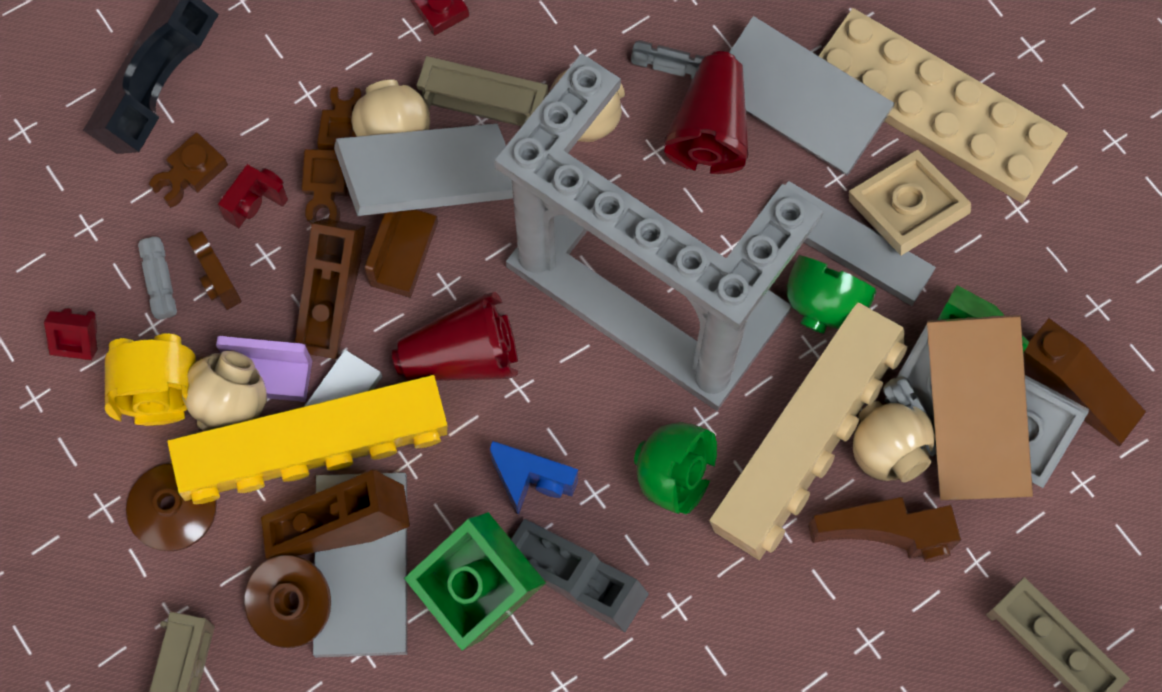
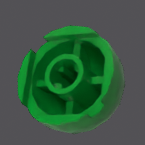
(824, 294)
(674, 464)

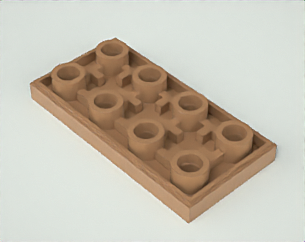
(980, 407)

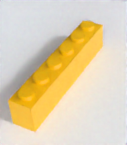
(307, 439)

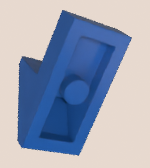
(521, 468)

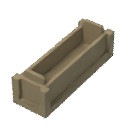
(479, 91)
(1056, 641)
(182, 653)

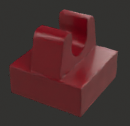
(71, 334)

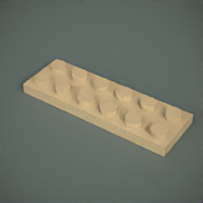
(946, 106)

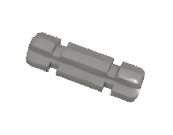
(157, 278)

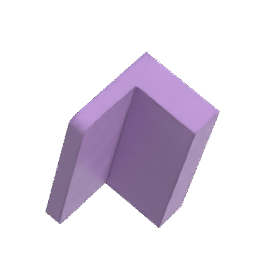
(282, 365)

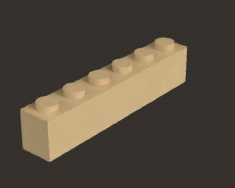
(808, 432)

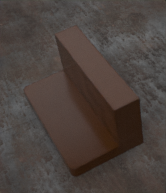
(400, 250)

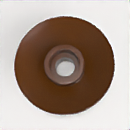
(169, 528)
(269, 603)

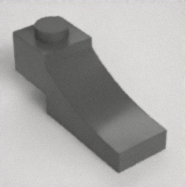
(581, 576)

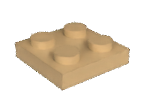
(909, 202)

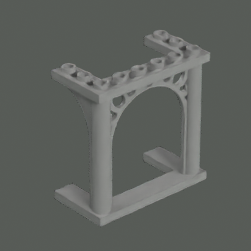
(564, 199)

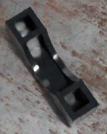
(129, 104)

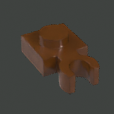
(337, 122)
(191, 165)
(324, 181)
(216, 279)

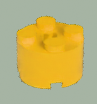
(147, 379)

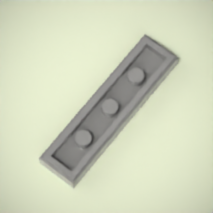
(866, 252)

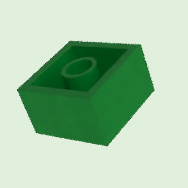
(474, 580)

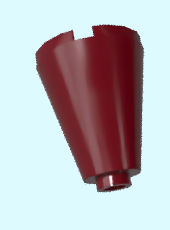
(711, 118)
(460, 345)

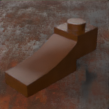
(921, 533)

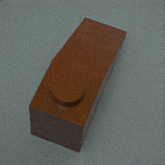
(328, 285)
(1074, 371)
(337, 517)

